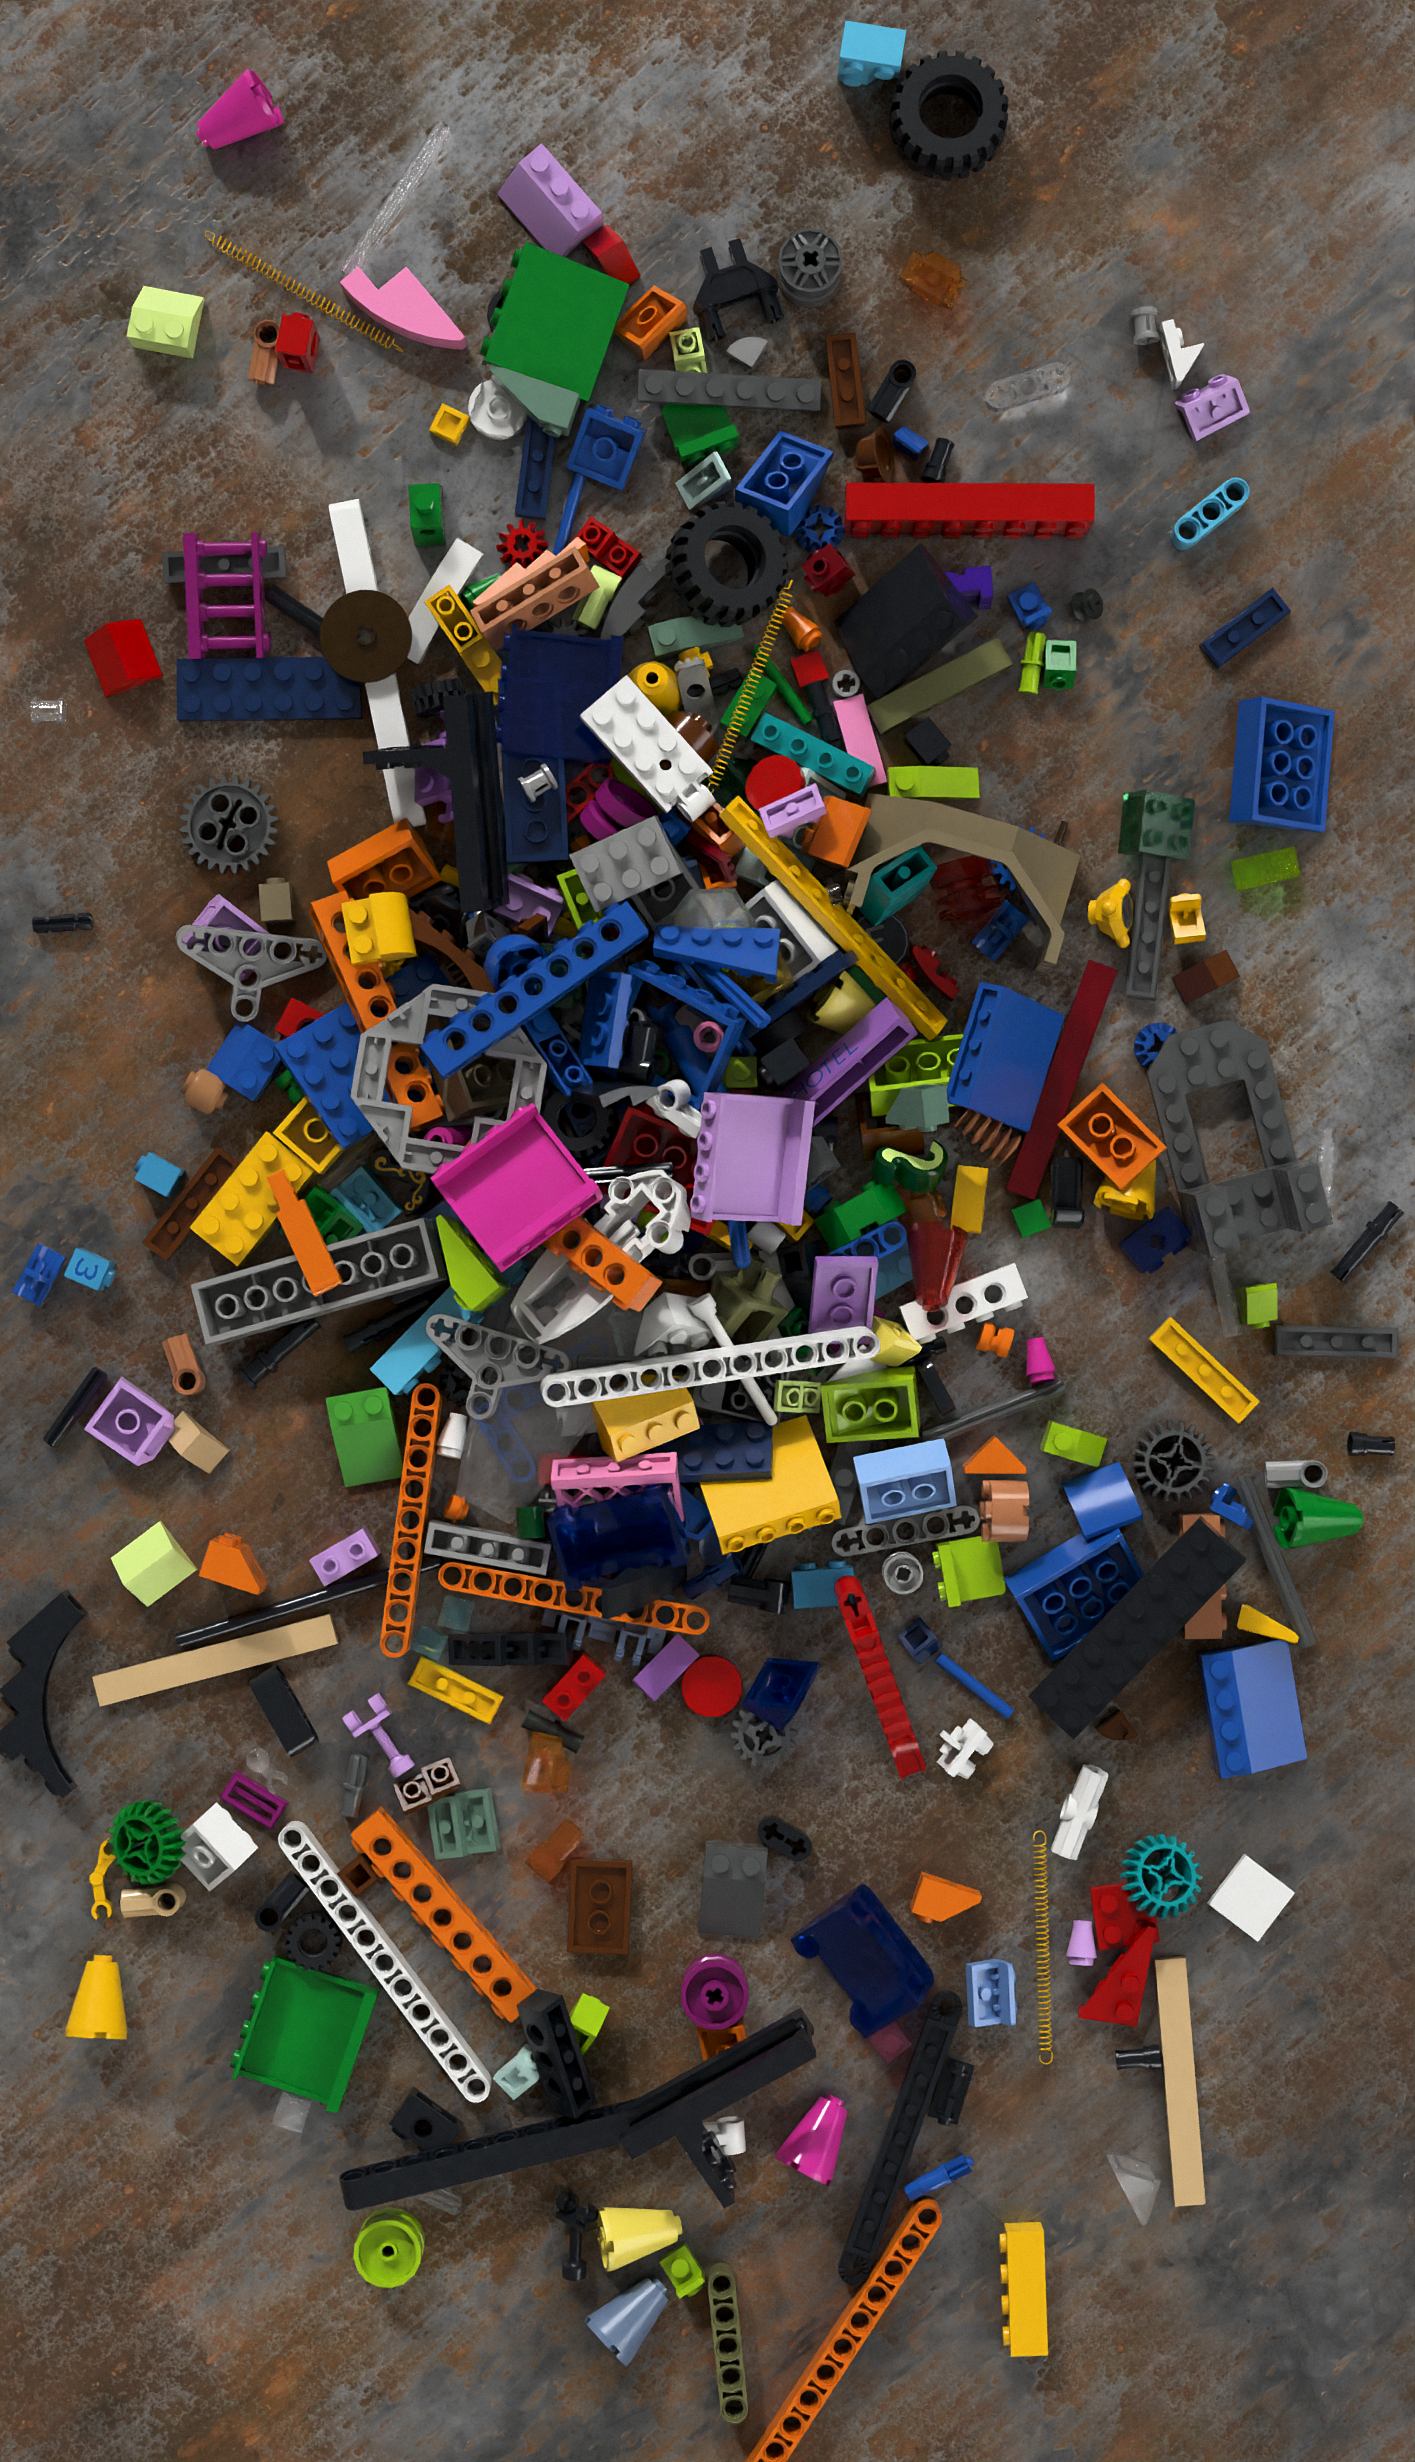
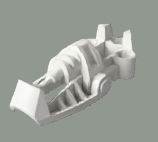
(583, 1298)

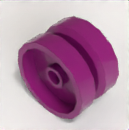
(615, 809)
(718, 2009)

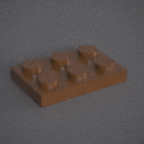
(599, 1906)

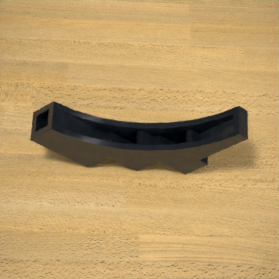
(27, 1691)

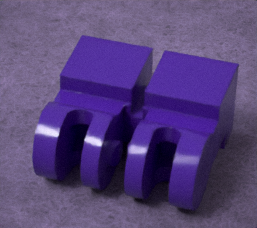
(974, 585)

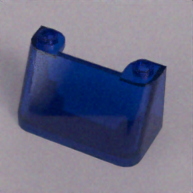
(618, 1535)
(867, 1958)

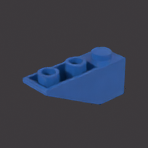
(563, 1065)

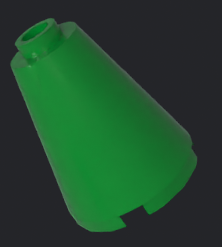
(1313, 1518)

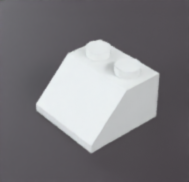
(215, 1846)

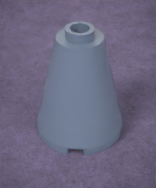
(629, 2318)

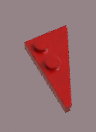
(1121, 1992)

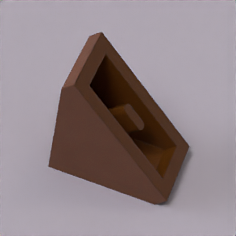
(1205, 977)

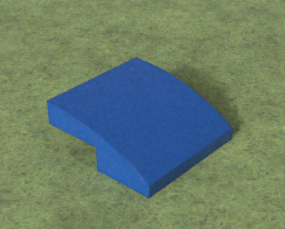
(1102, 1500)

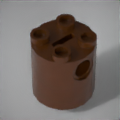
(696, 733)

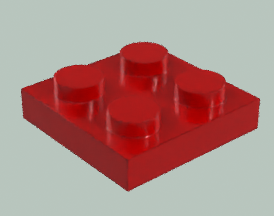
(1116, 1918)

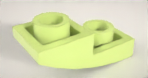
(688, 350)
(797, 1396)

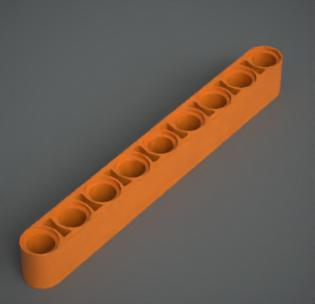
(402, 1533)
(558, 1600)

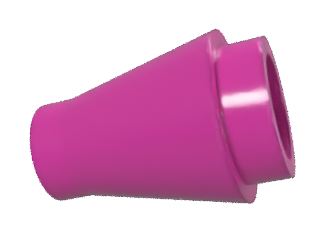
(1039, 1362)

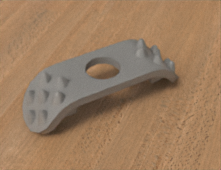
(695, 673)

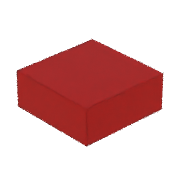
(809, 668)

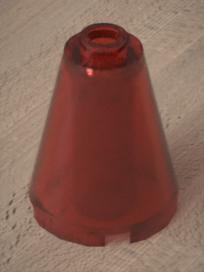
(935, 1262)

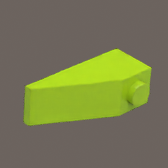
(933, 783)

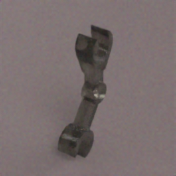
(833, 889)

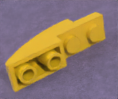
(466, 639)

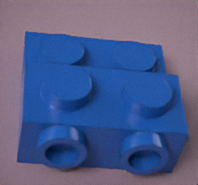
(606, 446)

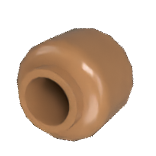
(204, 1091)

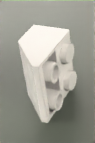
(670, 1328)

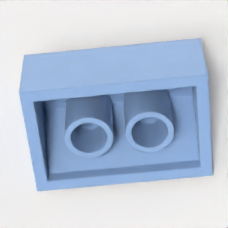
(905, 1481)

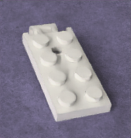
(641, 740)

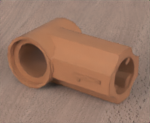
(264, 357)
(183, 1361)

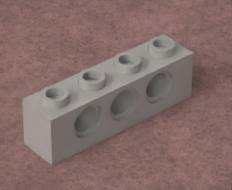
(488, 1547)

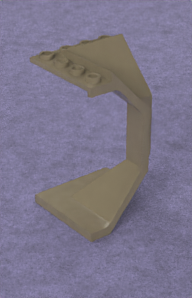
(1037, 865)

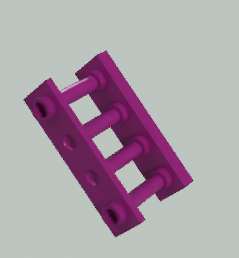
(200, 611)

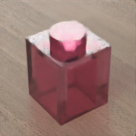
(891, 2041)

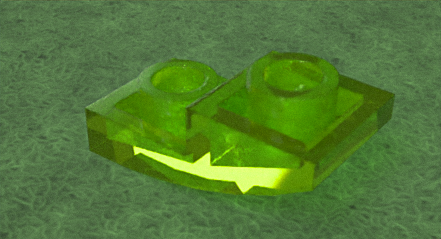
(1265, 868)

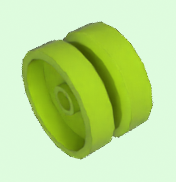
(389, 2247)

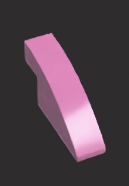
(404, 309)

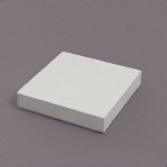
(1251, 1897)

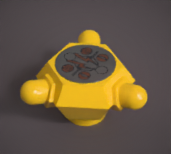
(1113, 912)

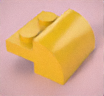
(379, 928)

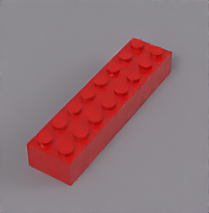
(969, 510)

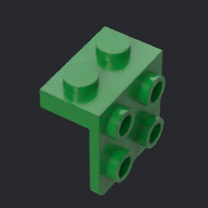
(699, 432)

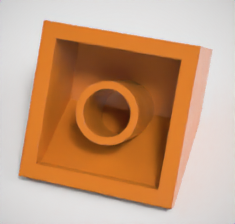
(836, 833)
(233, 1564)

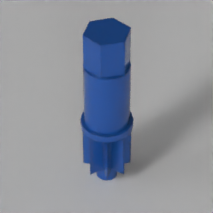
(939, 2177)

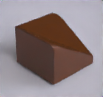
(358, 1874)

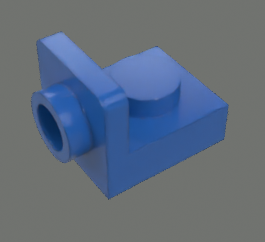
(1029, 607)
(1235, 1512)

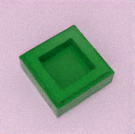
(1030, 1218)

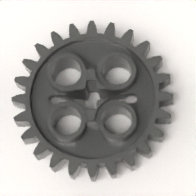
(203, 814)

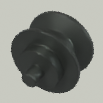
(1087, 605)

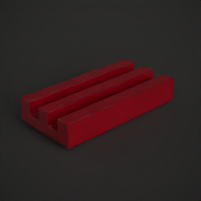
(711, 856)

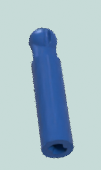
(680, 1043)

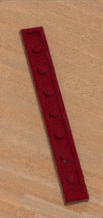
(1061, 1079)

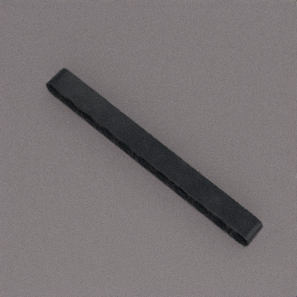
(482, 2157)

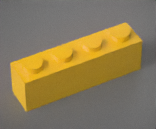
(1024, 2289)

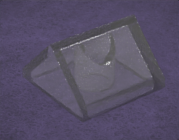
(712, 910)
(1138, 2182)

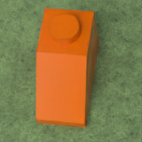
(941, 1898)

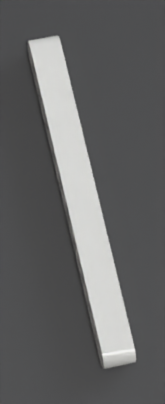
(382, 695)
(695, 1360)
(386, 1975)

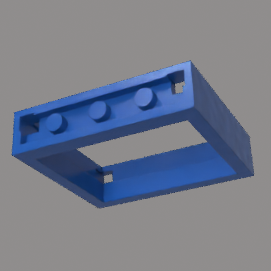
(700, 1000)

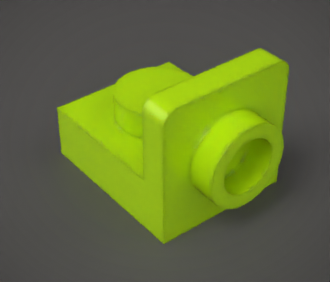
(683, 2270)

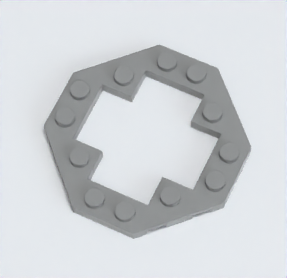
(409, 1026)

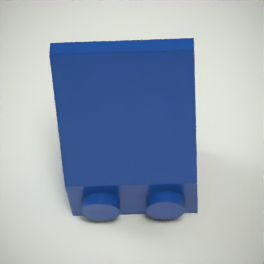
(784, 481)

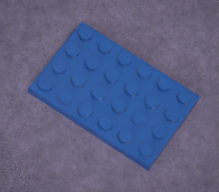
(326, 1054)

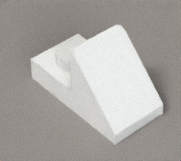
(1177, 360)

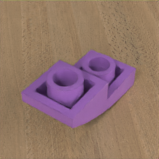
(665, 1667)

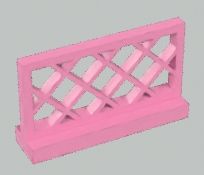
(605, 1472)

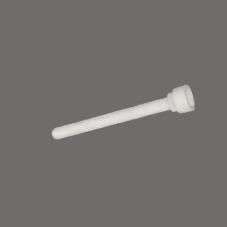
(705, 1309)

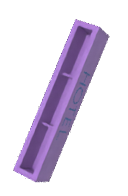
(852, 1059)

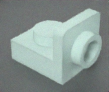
(518, 2073)

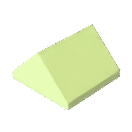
(152, 1564)

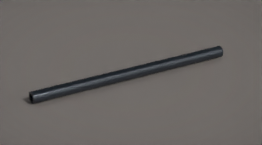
(297, 1604)

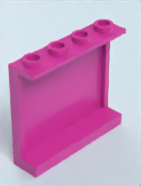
(516, 1187)

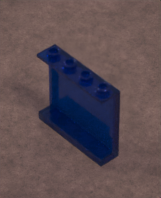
(547, 689)

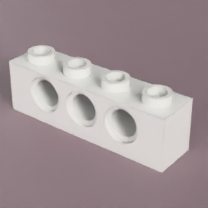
(1011, 1294)

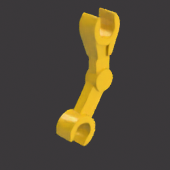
(97, 1881)

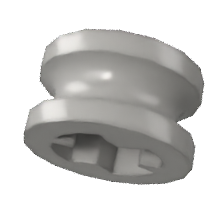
(838, 679)

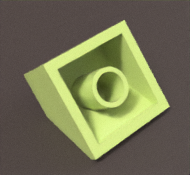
(165, 321)

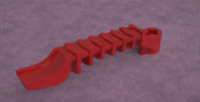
(879, 1676)

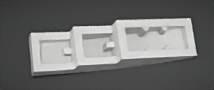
(455, 570)

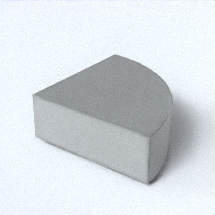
(747, 350)

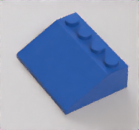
(1281, 765)
(1073, 1588)
(1251, 1707)

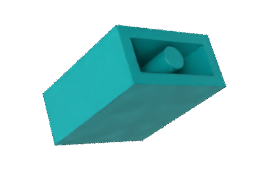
(897, 885)

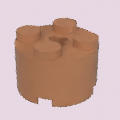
(1004, 1511)

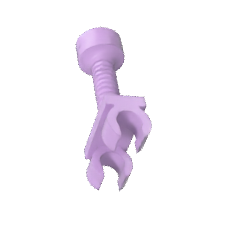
(399, 1763)

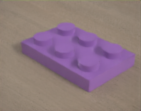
(843, 1294)

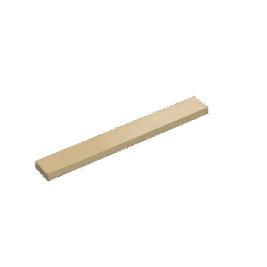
(215, 1659)
(1179, 2081)

